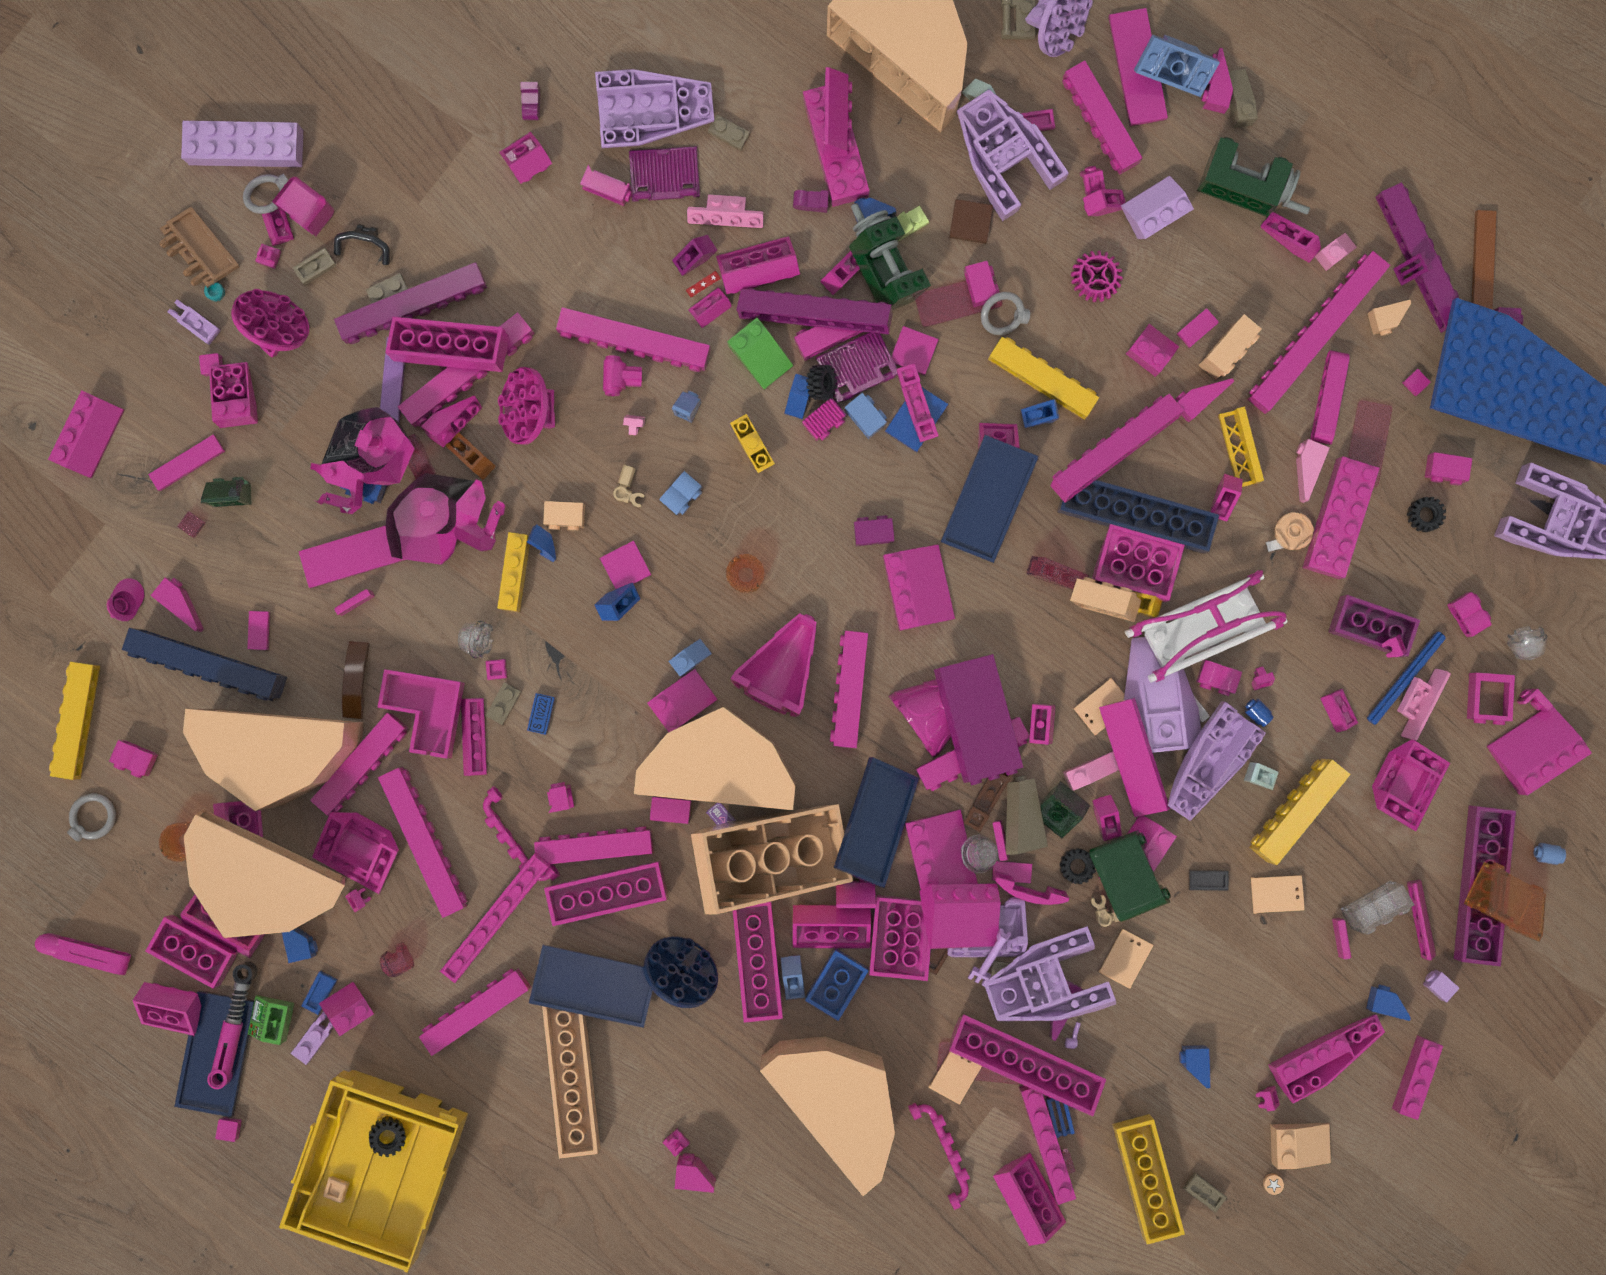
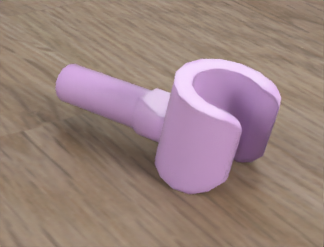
(1072, 1042)

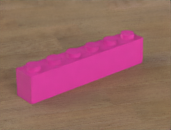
(1101, 117)
(850, 689)
(359, 764)
(947, 767)
(595, 846)
(475, 1011)
(1048, 1145)

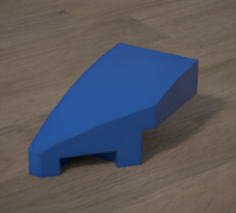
(543, 541)

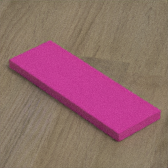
(1141, 94)
(346, 557)
(1134, 757)

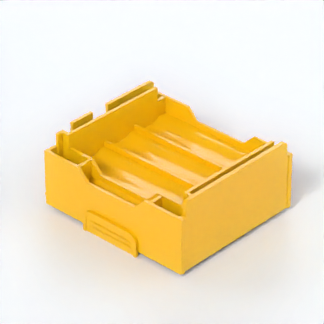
(386, 1197)

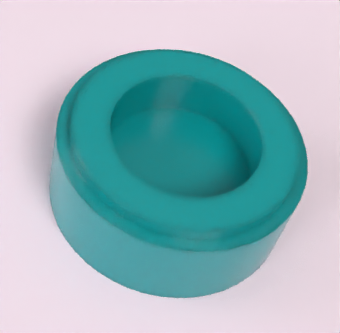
(215, 292)

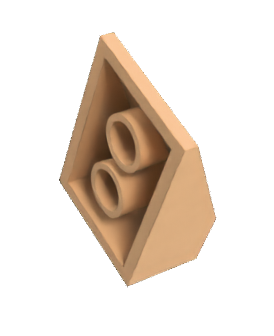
(1300, 1145)

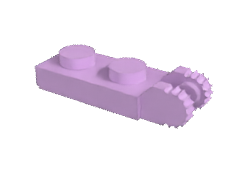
(195, 323)
(312, 1040)

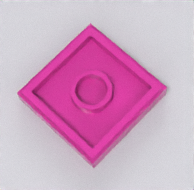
(914, 348)
(625, 565)

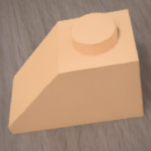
(1388, 317)

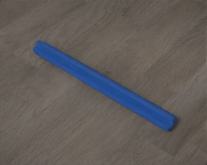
(1406, 677)

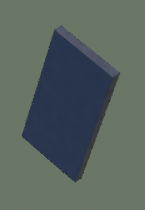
(989, 498)
(876, 822)
(591, 986)
(199, 1056)

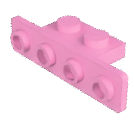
(725, 212)
(1420, 702)

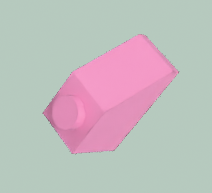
(1335, 251)

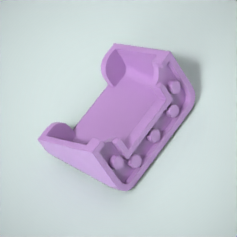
(1011, 920)

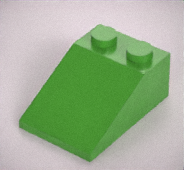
(760, 353)

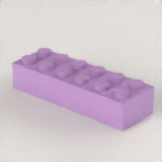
(242, 143)

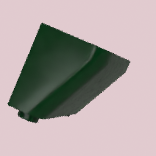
(1128, 876)

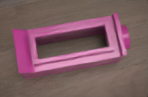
(606, 187)

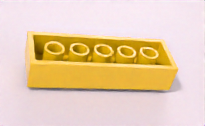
(1299, 810)
(1148, 1179)

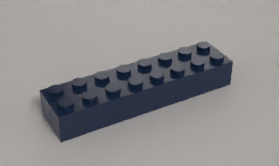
(1143, 513)
(204, 664)

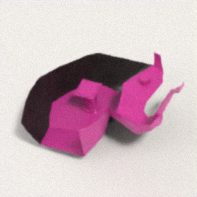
(437, 513)

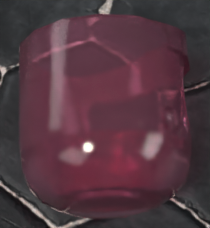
(403, 963)

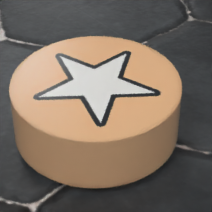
(1273, 1184)

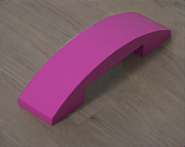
(916, 402)
(1050, 897)

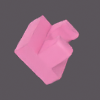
(634, 423)

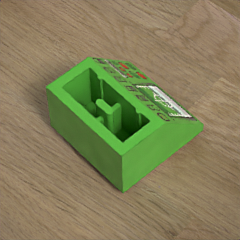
(270, 1020)

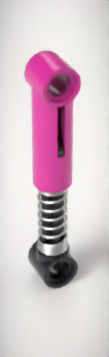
(231, 1028)

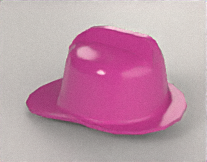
(125, 599)

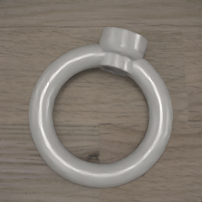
(279, 181)
(1021, 315)
(78, 832)

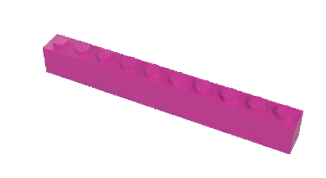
(1317, 334)

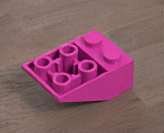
(232, 395)

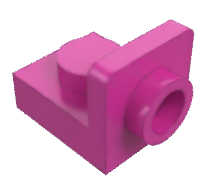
(1092, 179)
(1537, 699)

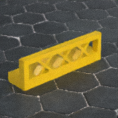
(1247, 443)

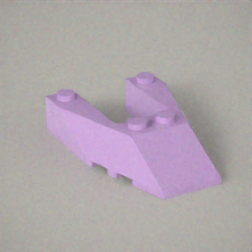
(1000, 139)
(1575, 521)
(1036, 987)

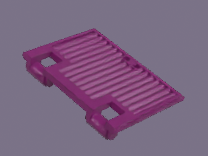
(664, 173)
(859, 364)

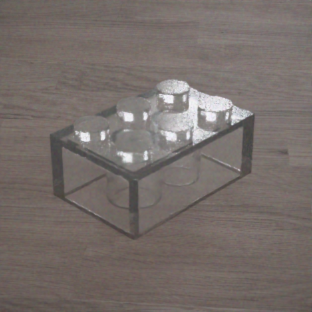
(1377, 907)

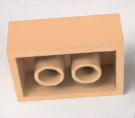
(1231, 347)
(1106, 599)

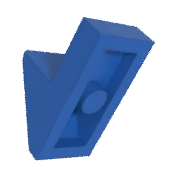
(1039, 414)

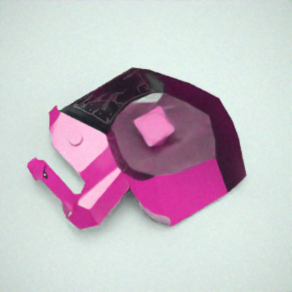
(364, 449)

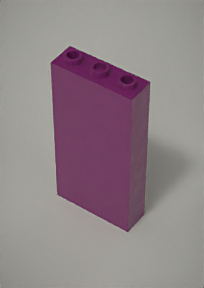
(978, 719)

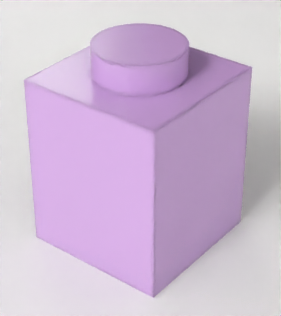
(1440, 985)

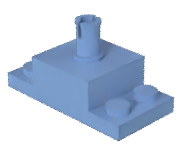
(1176, 64)

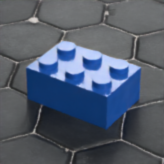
(836, 984)

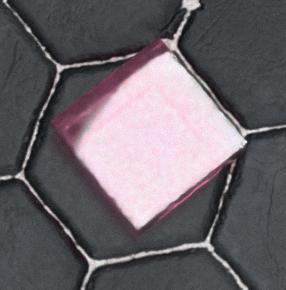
(191, 524)
(1068, 1160)

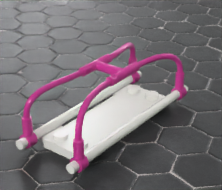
(1204, 626)

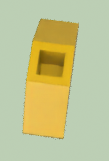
(752, 443)

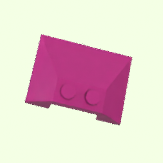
(1408, 782)
(357, 849)

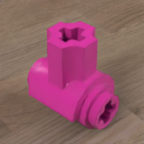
(619, 376)

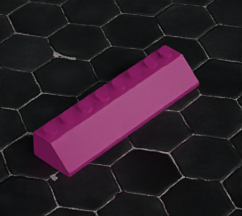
(1026, 1064)

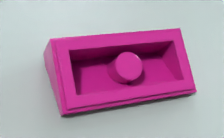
(277, 227)
(710, 307)
(1339, 710)

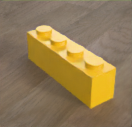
(513, 572)

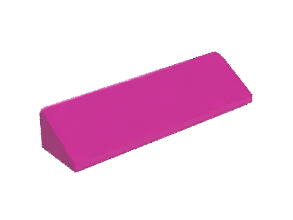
(473, 737)
(1421, 920)

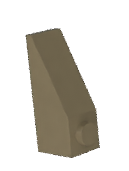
(1242, 100)

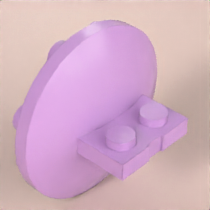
(1056, 22)

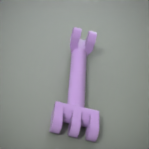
(982, 973)

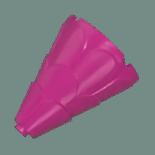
(780, 668)
(925, 714)

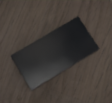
(1208, 880)

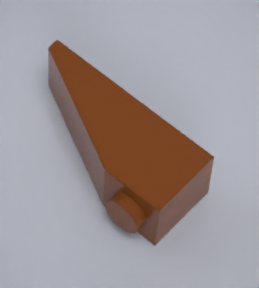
(470, 456)

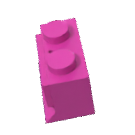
(560, 797)

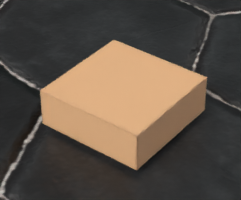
(336, 1189)

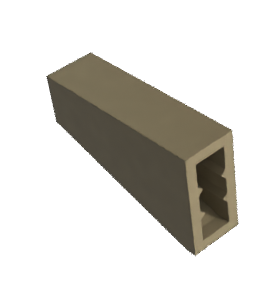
(1024, 817)

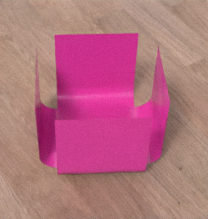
(304, 205)

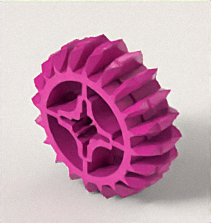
(1102, 281)

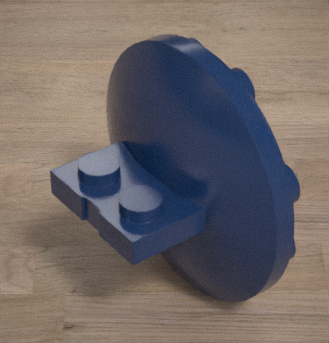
(680, 972)

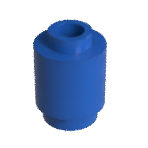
(1258, 712)

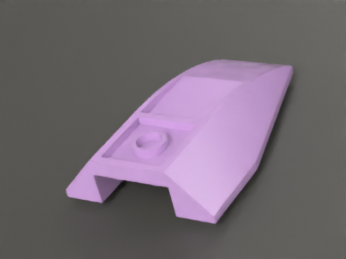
(649, 106)
(1164, 706)
(1213, 759)

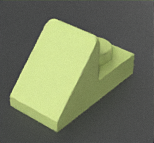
(912, 221)

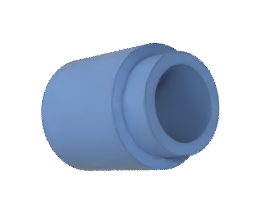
(1549, 853)

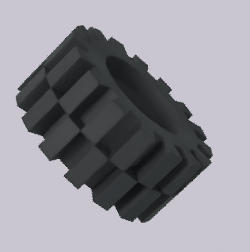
(821, 382)
(1438, 514)
(1066, 861)
(391, 1148)

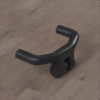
(364, 234)

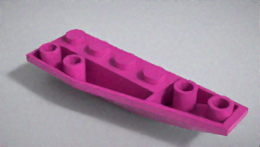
(1324, 1058)

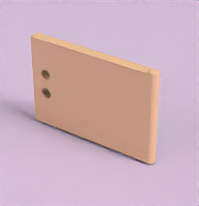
(1089, 708)
(1277, 894)
(1126, 958)
(954, 1077)

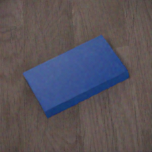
(902, 426)

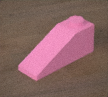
(1309, 464)
(1091, 771)

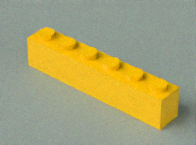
(1043, 377)
(74, 720)

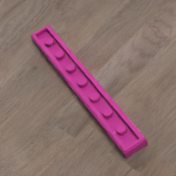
(495, 917)

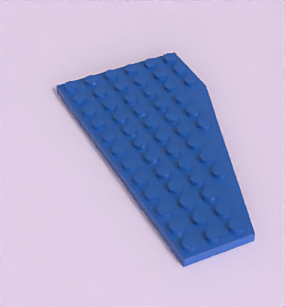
(1517, 384)

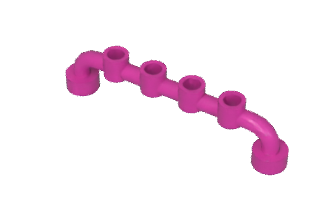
(505, 835)
(953, 1156)

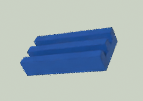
(1064, 1132)

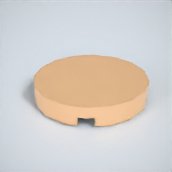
(1294, 531)

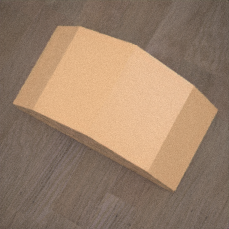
(907, 46)
(268, 756)
(718, 762)
(768, 857)
(252, 882)
(839, 1099)

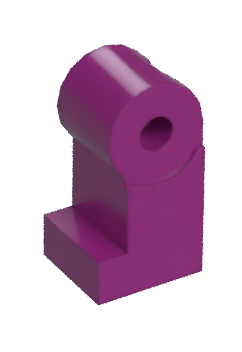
(530, 100)
(811, 201)

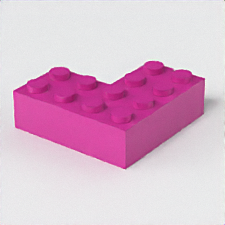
(435, 707)

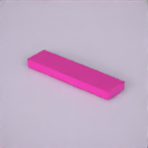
(186, 462)

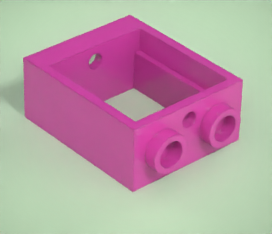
(1474, 697)

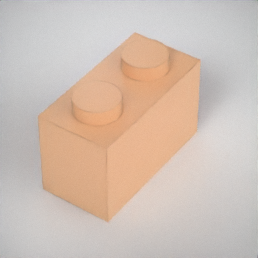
(564, 515)

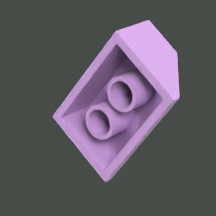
(1156, 208)

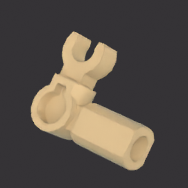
(621, 493)
(1103, 916)

